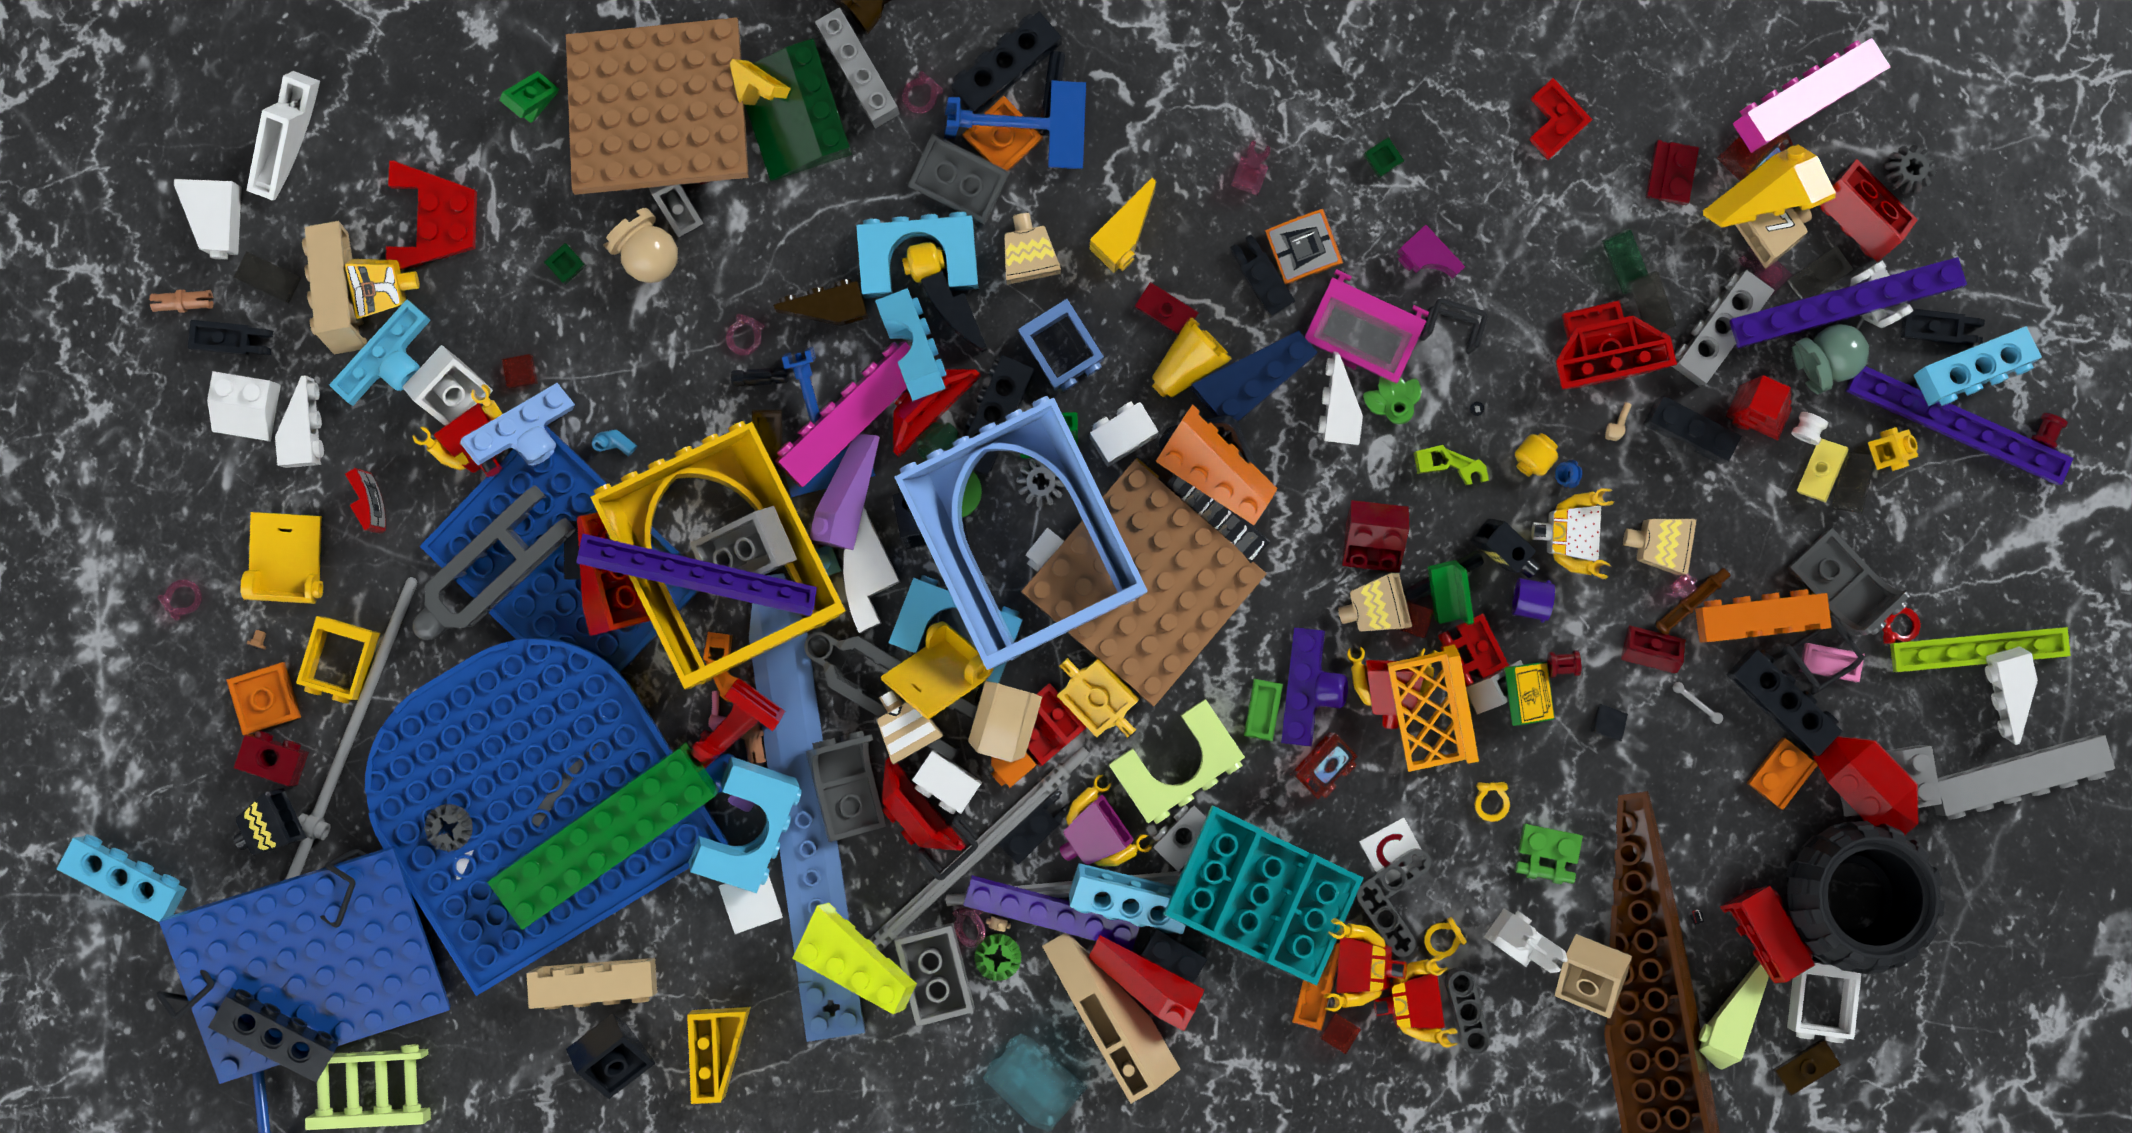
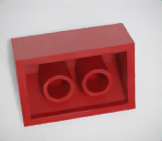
(1868, 211)

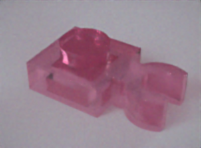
(1250, 172)
(1773, 276)

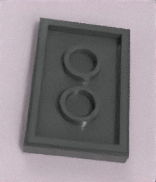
(958, 179)

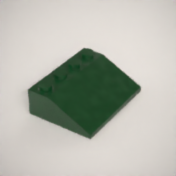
(805, 125)

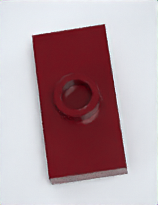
(1165, 308)

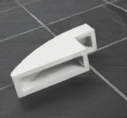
(281, 134)
(866, 573)

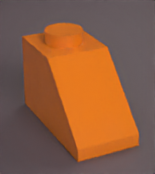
(1011, 772)

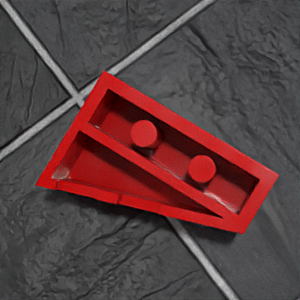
(1771, 932)

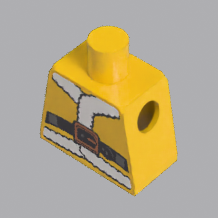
(378, 285)

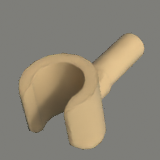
(1616, 431)

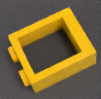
(313, 652)

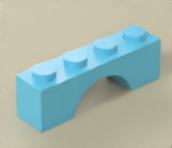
(918, 366)

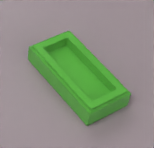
(1263, 709)

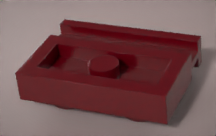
(1672, 172)

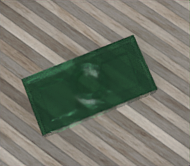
(1624, 258)

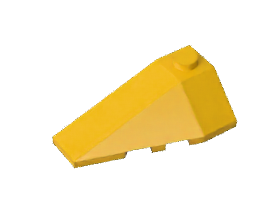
(1780, 183)

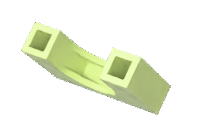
(1218, 755)

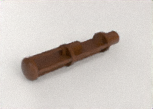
(1692, 601)

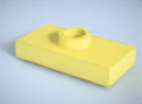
(1822, 470)

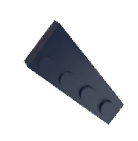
(1254, 378)

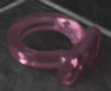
(936, 89)
(757, 327)
(165, 600)
(960, 914)

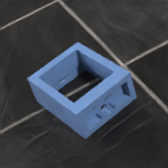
(1045, 321)

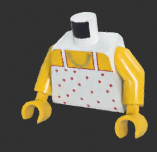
(1575, 533)

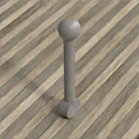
(1715, 717)

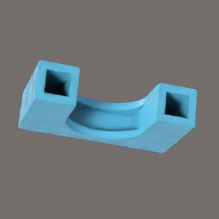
(879, 240)
(923, 604)
(747, 864)

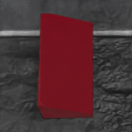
(1653, 649)

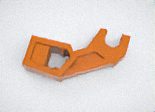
(724, 680)

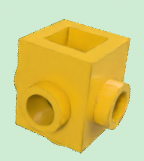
(1893, 449)

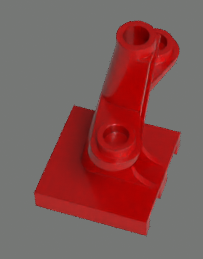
(747, 711)

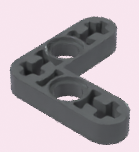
(1384, 891)

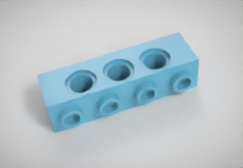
(2016, 347)
(79, 865)
(1120, 887)

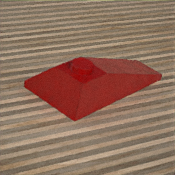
(607, 596)
(1156, 988)

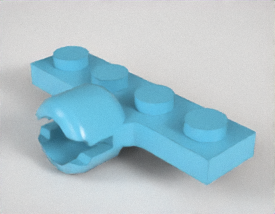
(383, 356)

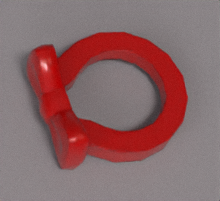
(1890, 637)

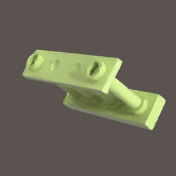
(382, 1113)

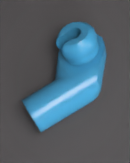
(613, 439)

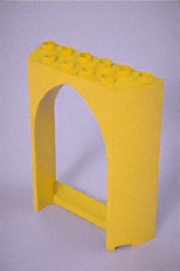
(745, 467)

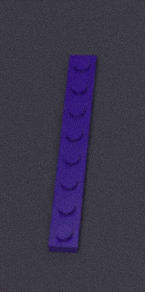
(1848, 302)
(1961, 425)
(696, 575)

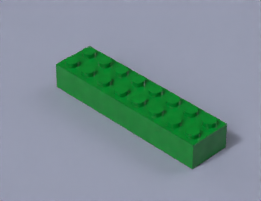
(603, 836)

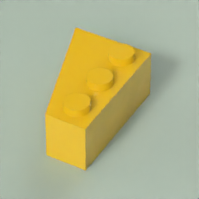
(713, 1049)

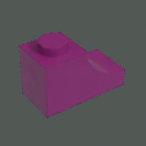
(1428, 251)

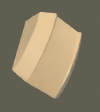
(1004, 721)

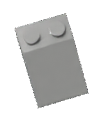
(1920, 765)

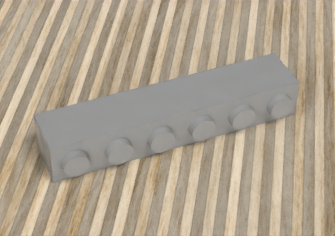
(2024, 774)

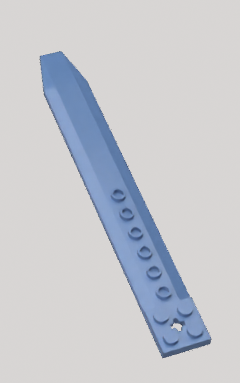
(808, 860)

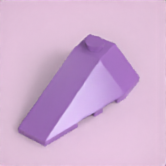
(842, 505)

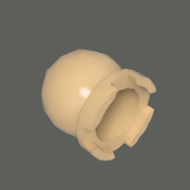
(645, 250)

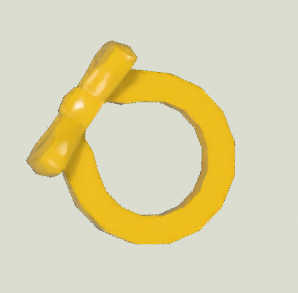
(1483, 789)
(1456, 942)

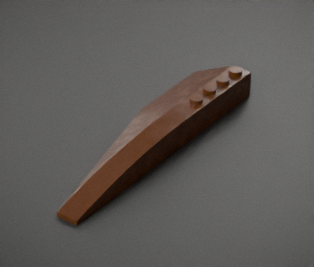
(1655, 1026)

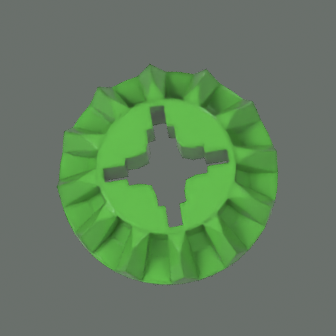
(1009, 950)

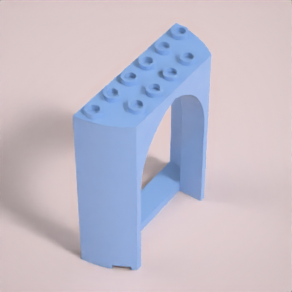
(936, 497)

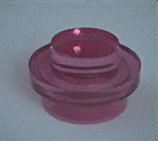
(1683, 586)

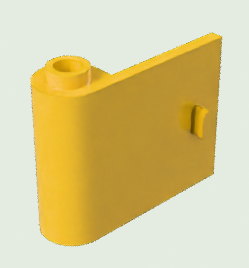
(285, 562)
(938, 672)

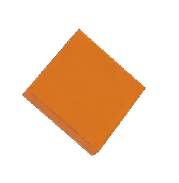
(1002, 144)
(263, 698)

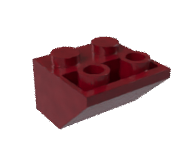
(1375, 536)

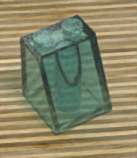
(1034, 1082)

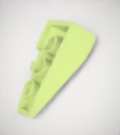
(1729, 1029)

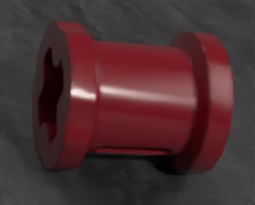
(2049, 430)
(1564, 663)

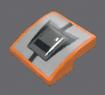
(1304, 246)

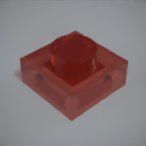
(519, 371)
(1420, 619)
(1340, 1033)

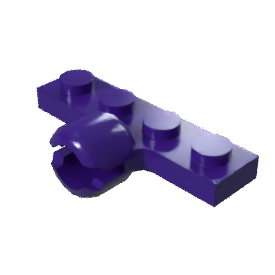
(1309, 687)

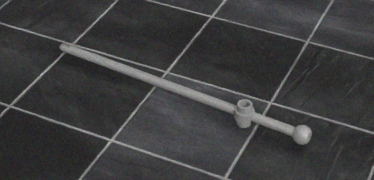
(314, 824)

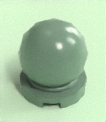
(1833, 355)

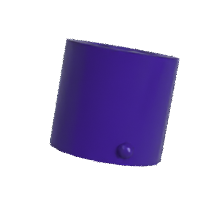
(1533, 599)

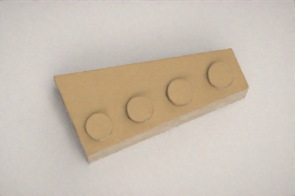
(330, 294)
(591, 982)

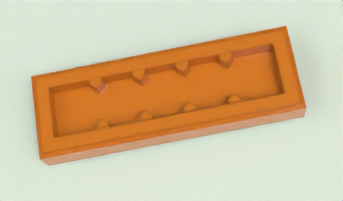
(1311, 1002)

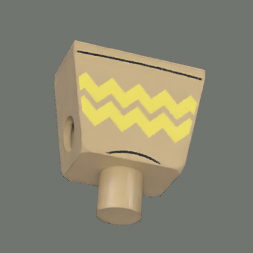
(1029, 252)
(1663, 543)
(1378, 605)

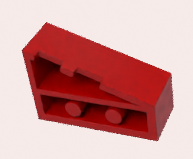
(1761, 406)

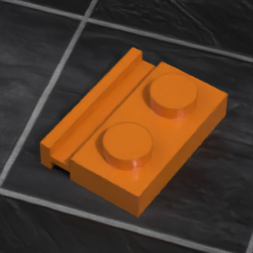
(1782, 773)

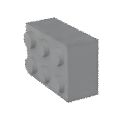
(748, 544)
(937, 967)

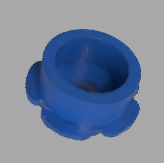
(1568, 473)

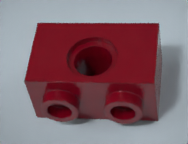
(253, 758)

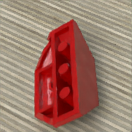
(1613, 352)
(913, 417)
(1871, 782)
(915, 812)

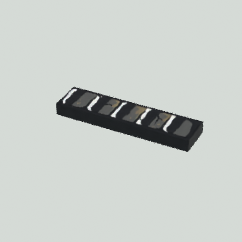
(1230, 525)

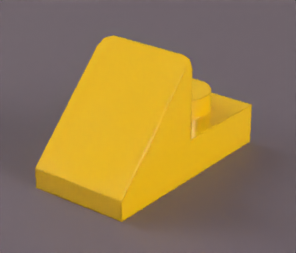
(754, 82)

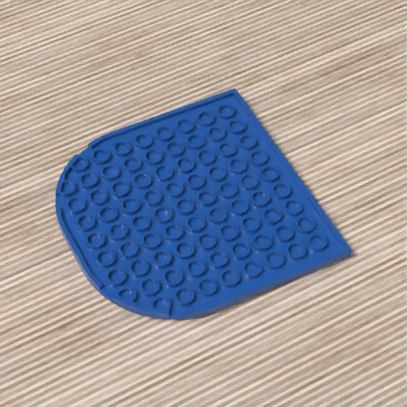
(495, 745)

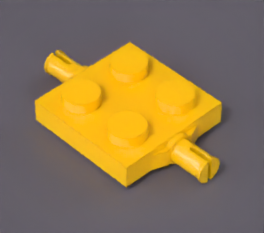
(1097, 697)

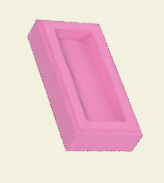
(1829, 661)

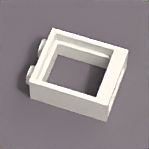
(1848, 1010)

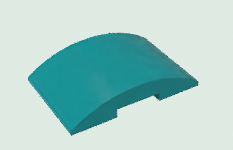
(1268, 913)

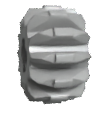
(1033, 488)

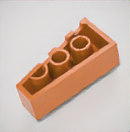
(1216, 468)
(1762, 617)

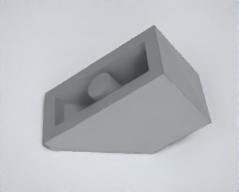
(676, 208)
(1489, 691)

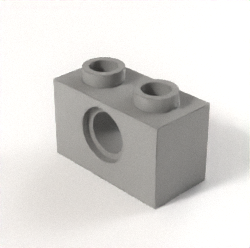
(1166, 844)

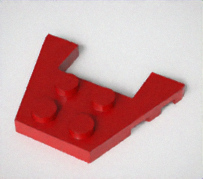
(443, 219)

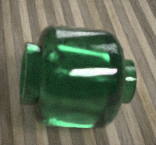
(936, 437)

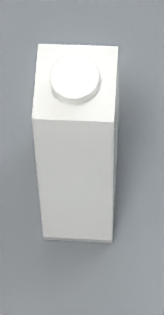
(212, 214)

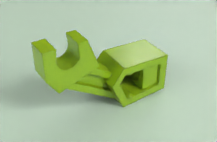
(1465, 465)

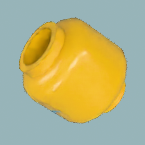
(923, 261)
(1536, 455)

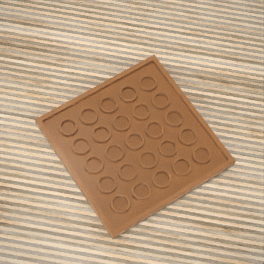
(655, 106)
(1190, 578)

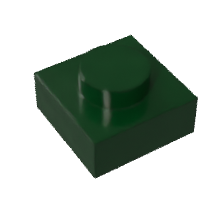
(1383, 157)
(565, 263)

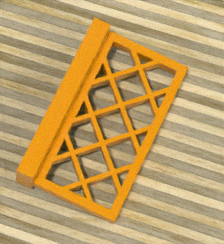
(1458, 705)

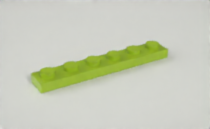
(1974, 649)

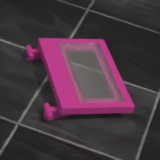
(1365, 329)

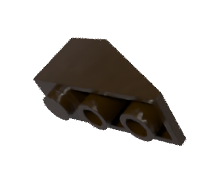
(832, 306)

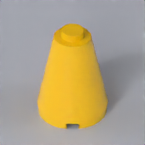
(1189, 360)

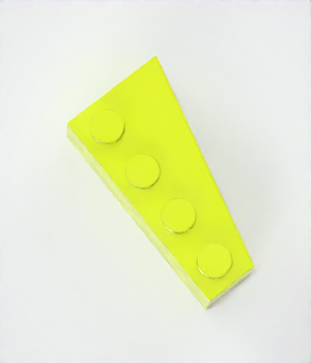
(847, 958)

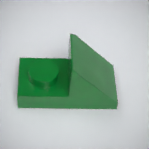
(529, 96)

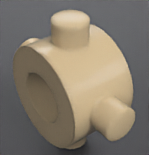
(998, 923)

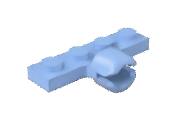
(521, 429)

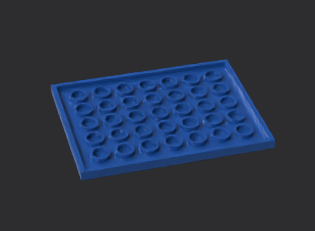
(544, 601)
(337, 980)

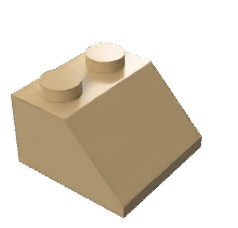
(1592, 976)

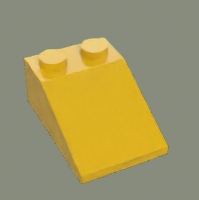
(1119, 236)

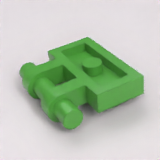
(1549, 844)

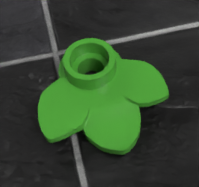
(1391, 395)

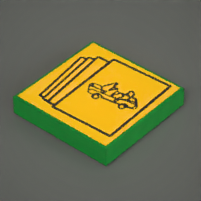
(1529, 693)

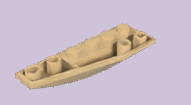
(1113, 1019)

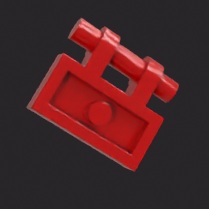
(1481, 646)

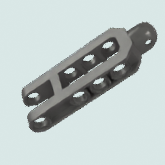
(437, 618)
(834, 653)

